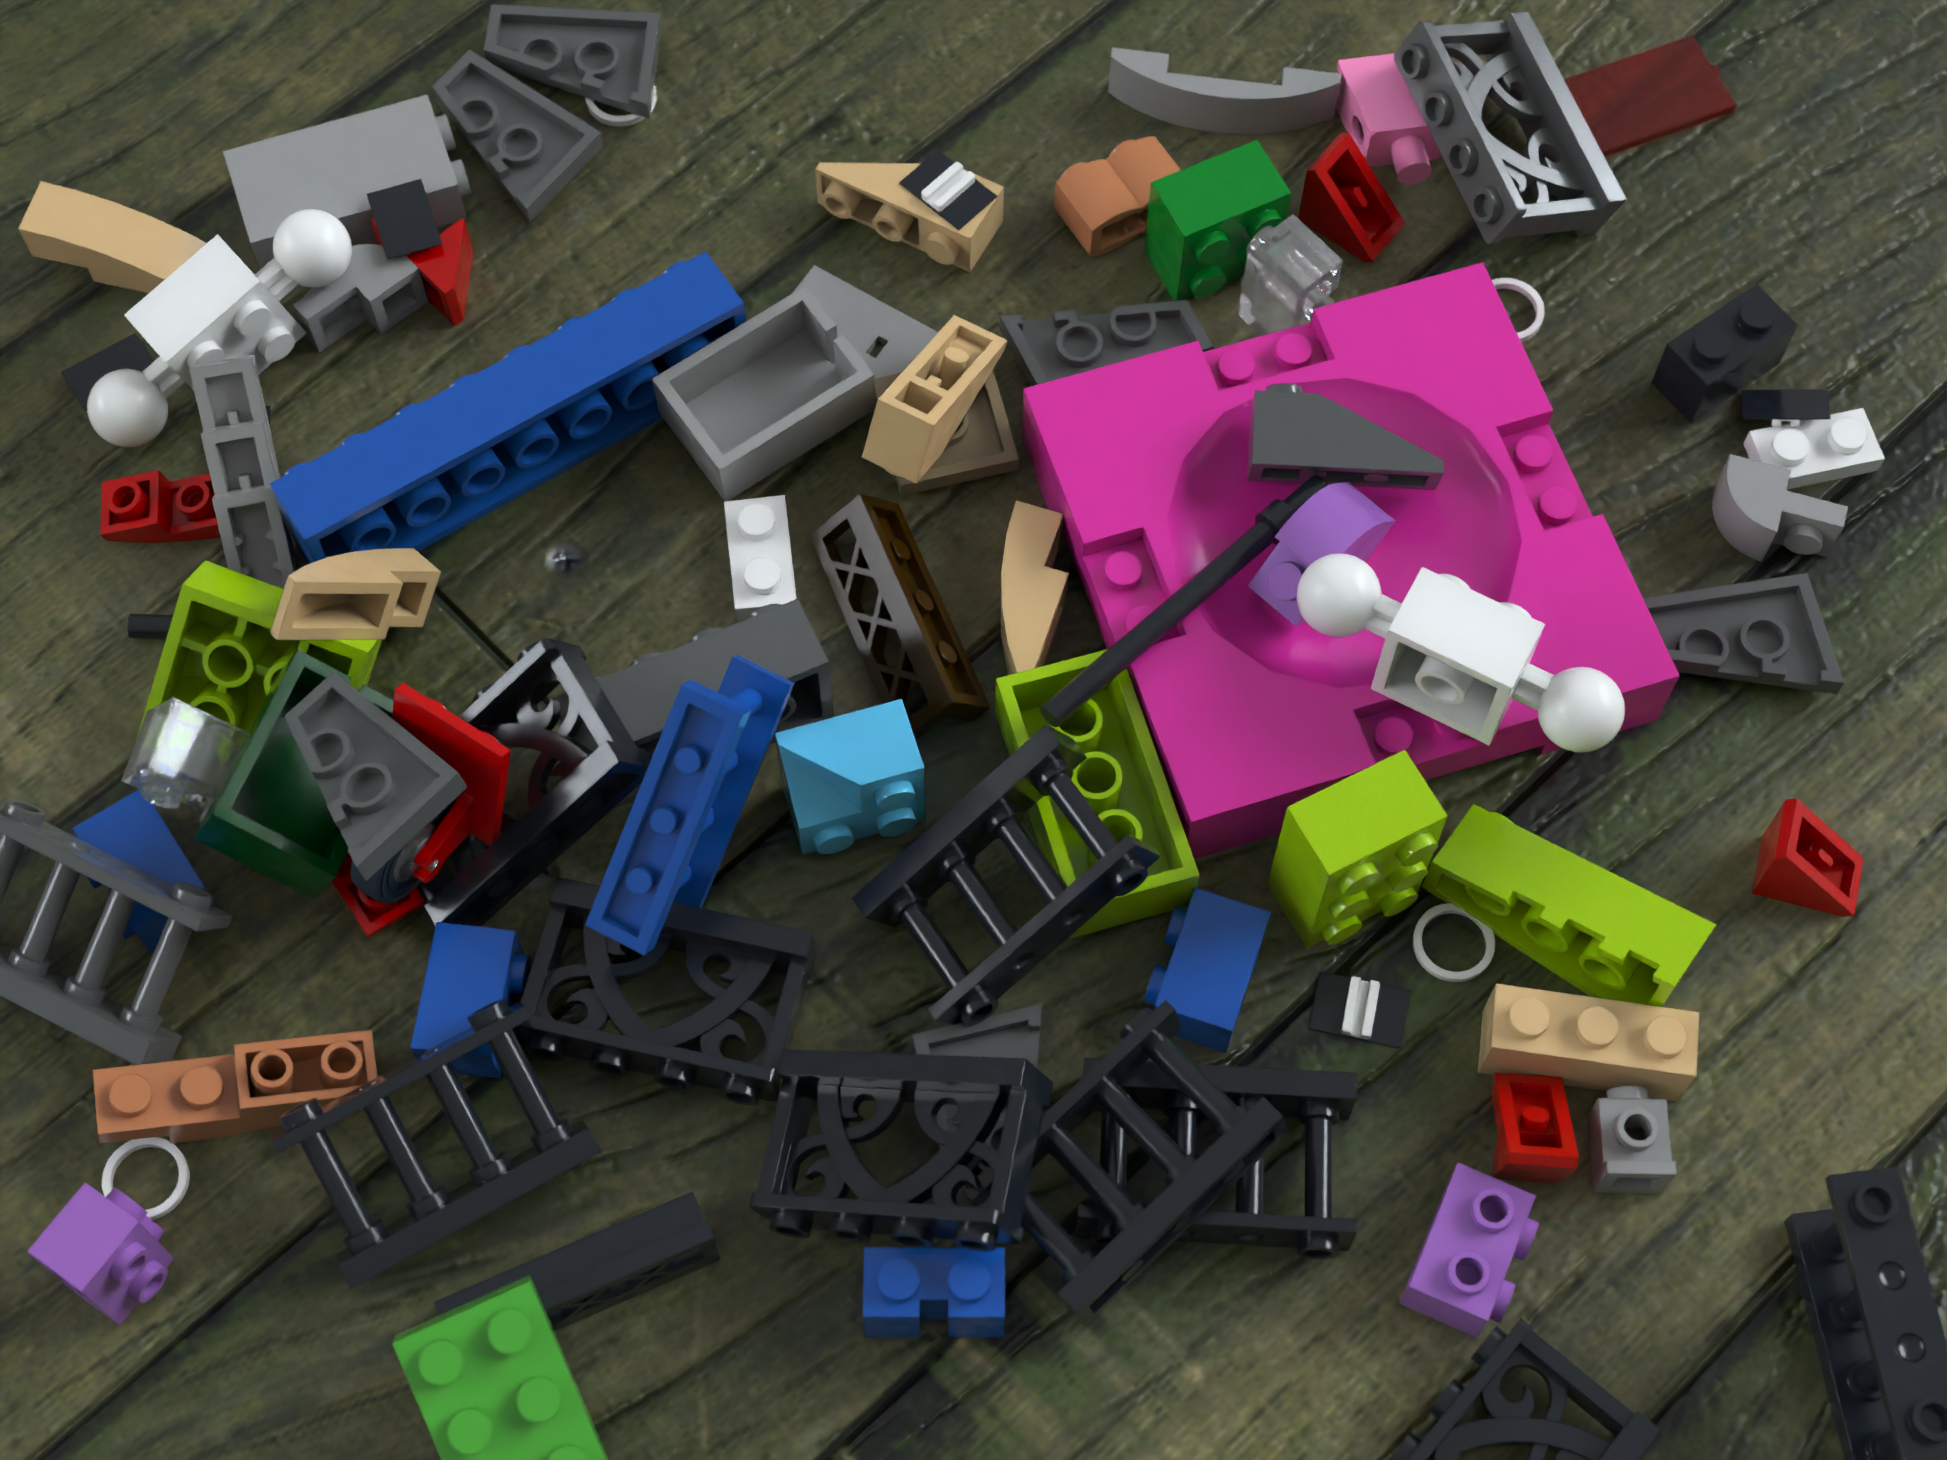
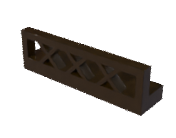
(911, 601)

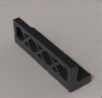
(610, 1263)

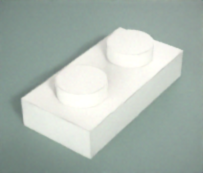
(1819, 448)
(759, 553)

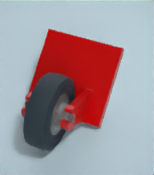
(477, 810)

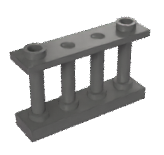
(80, 1000)

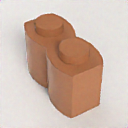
(1109, 197)

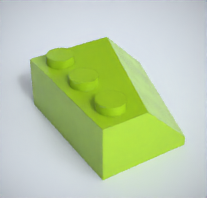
(223, 649)

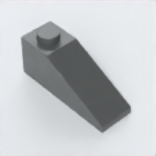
(1311, 435)

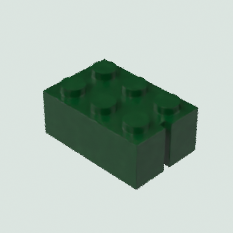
(269, 801)

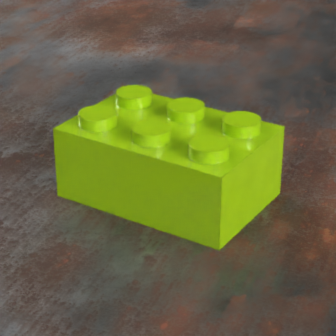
(1356, 850)

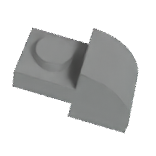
(368, 290)
(1757, 510)

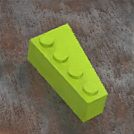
(1566, 910)

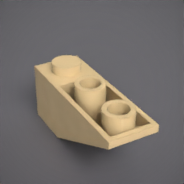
(876, 199)

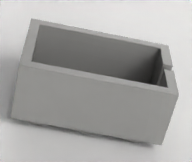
(765, 393)

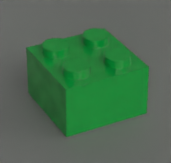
(1208, 217)

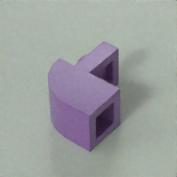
(1327, 523)

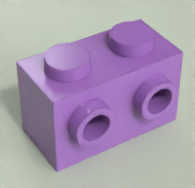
(105, 1251)
(1470, 1251)

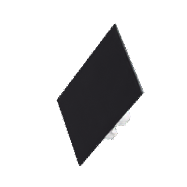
(948, 189)
(404, 219)
(122, 355)
(1785, 405)
(1359, 1009)

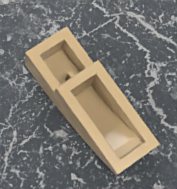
(104, 236)
(1030, 587)
(356, 596)

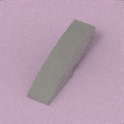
(241, 468)

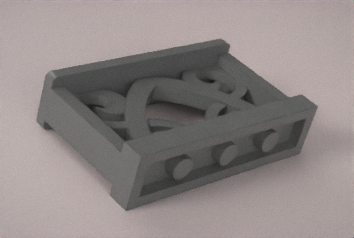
(1526, 84)

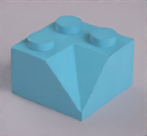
(852, 777)

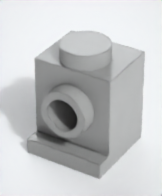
(1626, 1163)

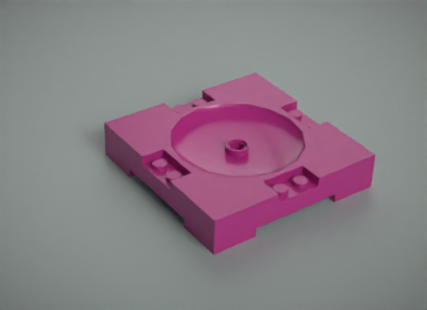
(1270, 711)

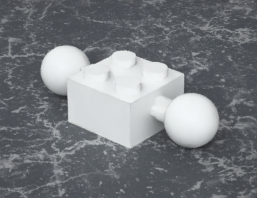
(216, 313)
(1459, 654)

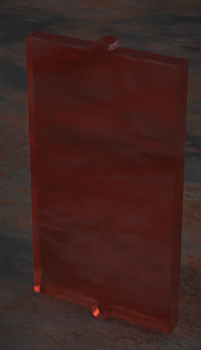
(1650, 95)

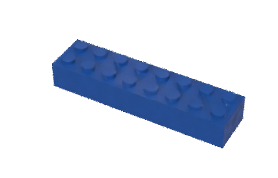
(509, 423)

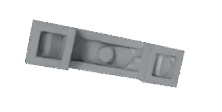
(1218, 103)

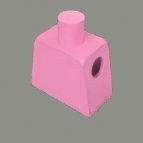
(1384, 117)

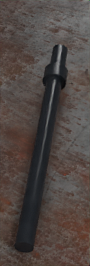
(1178, 605)

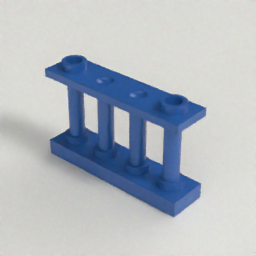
(689, 802)

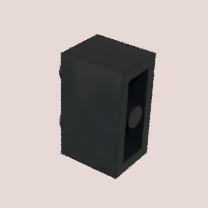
(1724, 353)

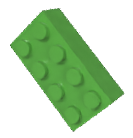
(497, 1382)

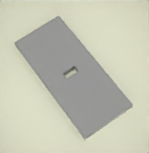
(867, 322)

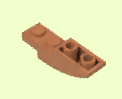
(229, 1092)

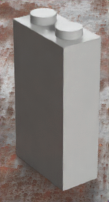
(340, 163)

